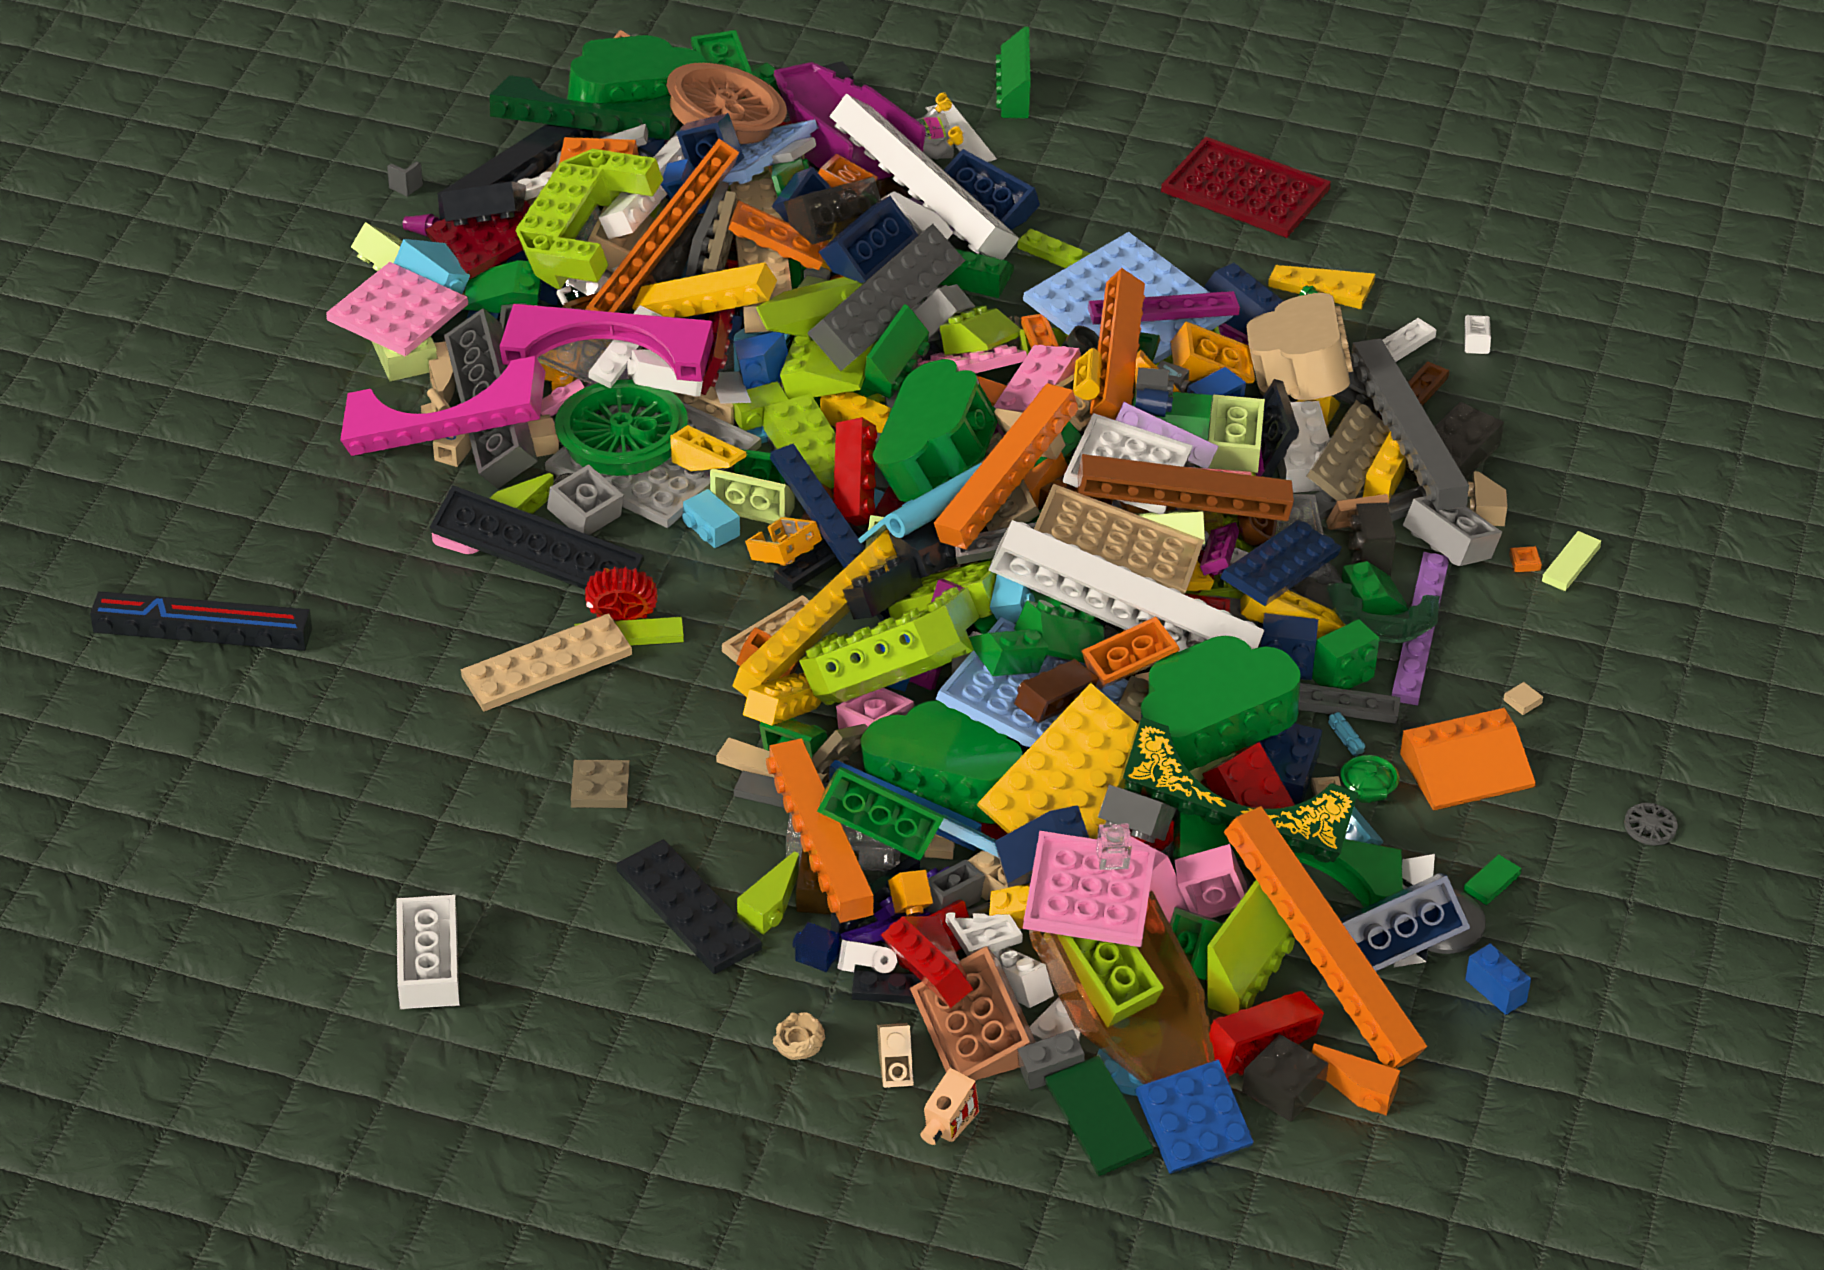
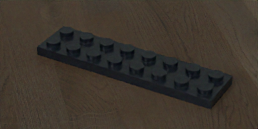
(527, 539)

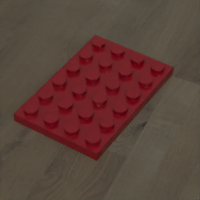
(1246, 187)

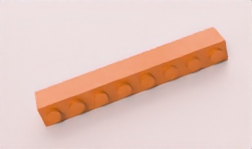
(1119, 342)
(1006, 466)
(820, 835)

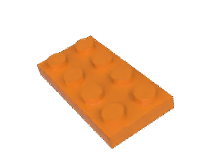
(775, 234)

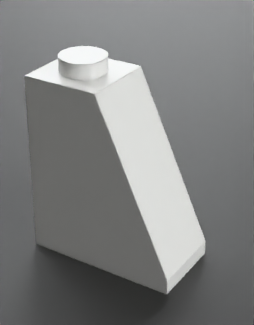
(652, 371)

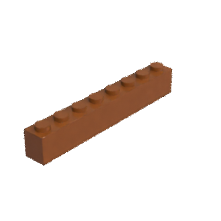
(1185, 487)

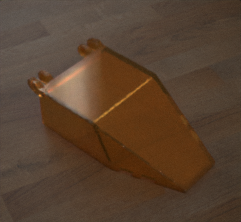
(1157, 1039)

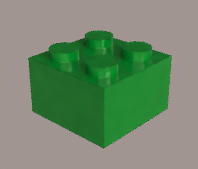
(1346, 656)

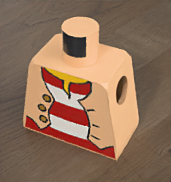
(950, 1107)

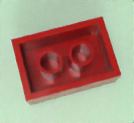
(1249, 780)

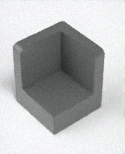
(405, 180)

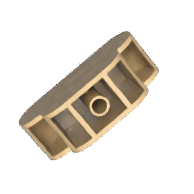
(1302, 347)

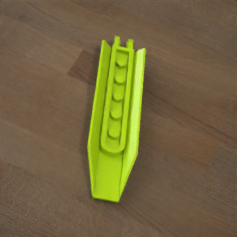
(803, 308)

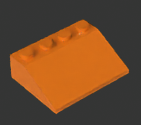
(1467, 759)

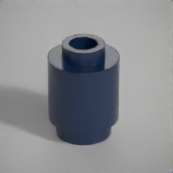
(1154, 401)

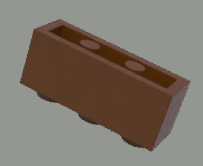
(1053, 690)

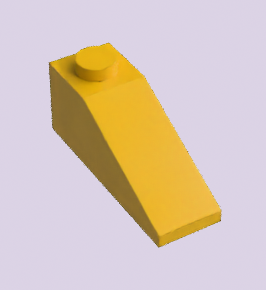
(700, 451)

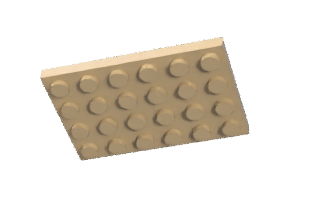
(1121, 537)

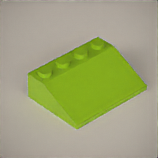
(812, 371)
(971, 576)
(1246, 952)

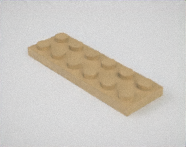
(546, 662)

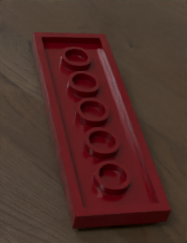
(721, 331)

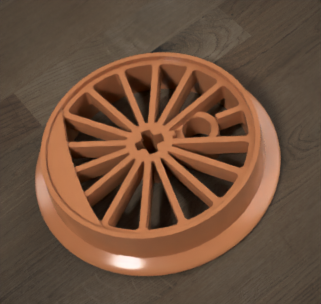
(718, 89)

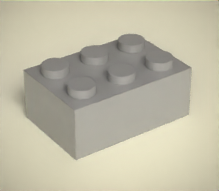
(1453, 532)

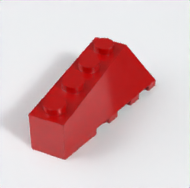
(855, 470)
(928, 953)
(1245, 1034)

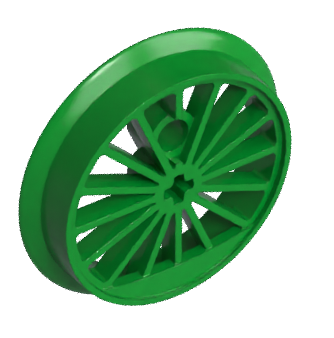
(590, 440)

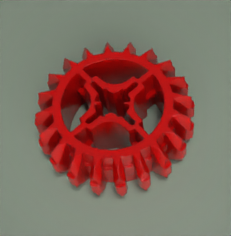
(621, 594)

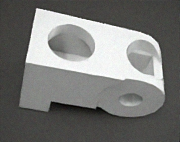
(875, 956)

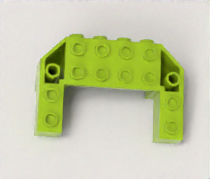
(567, 203)
(934, 636)

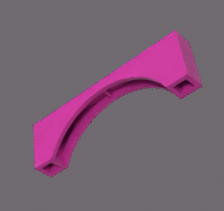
(678, 341)
(508, 401)

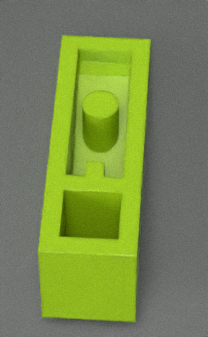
(526, 495)
(767, 899)

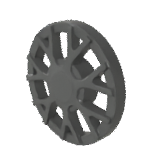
(1650, 824)

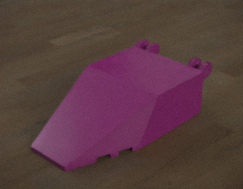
(815, 93)

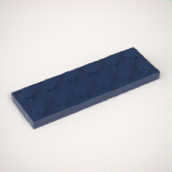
(1281, 562)

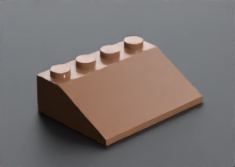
(984, 1027)

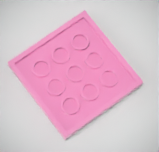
(397, 308)
(982, 360)
(1082, 901)

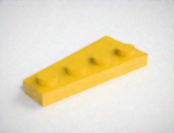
(1345, 286)

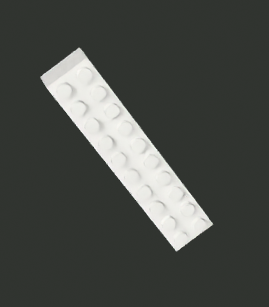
(924, 178)
(1109, 589)

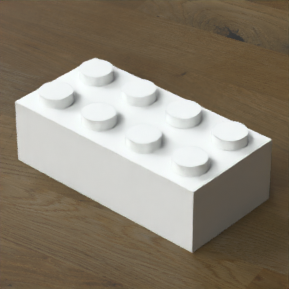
(1306, 448)
(427, 952)

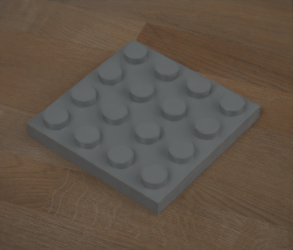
(704, 233)

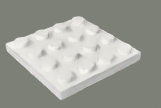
(1122, 441)

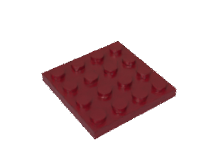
(480, 244)

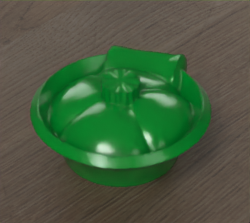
(1370, 777)

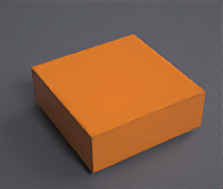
(1525, 559)

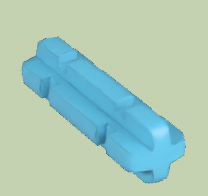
(1346, 734)

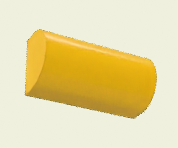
(1088, 375)

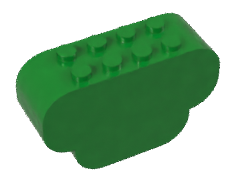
(626, 69)
(934, 429)
(1222, 697)
(939, 756)

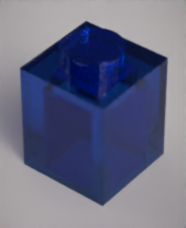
(816, 946)

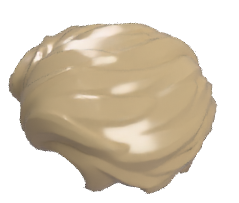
(799, 1036)

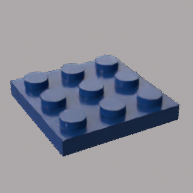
(1194, 1116)

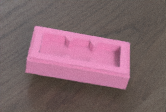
(558, 396)

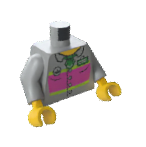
(939, 137)

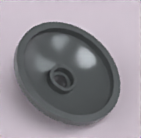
(1468, 938)

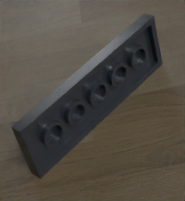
(689, 906)

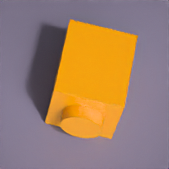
(910, 892)

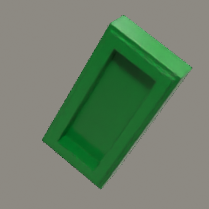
(1492, 879)

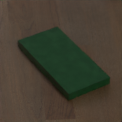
(1099, 1115)

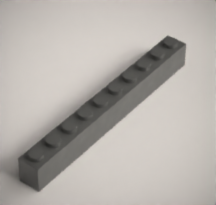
(1409, 425)

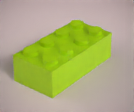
(805, 425)
(1112, 977)

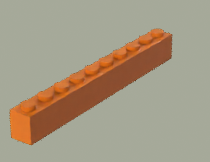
(665, 229)
(1325, 939)

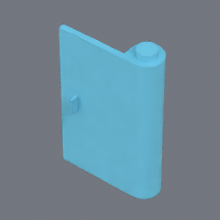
(921, 510)

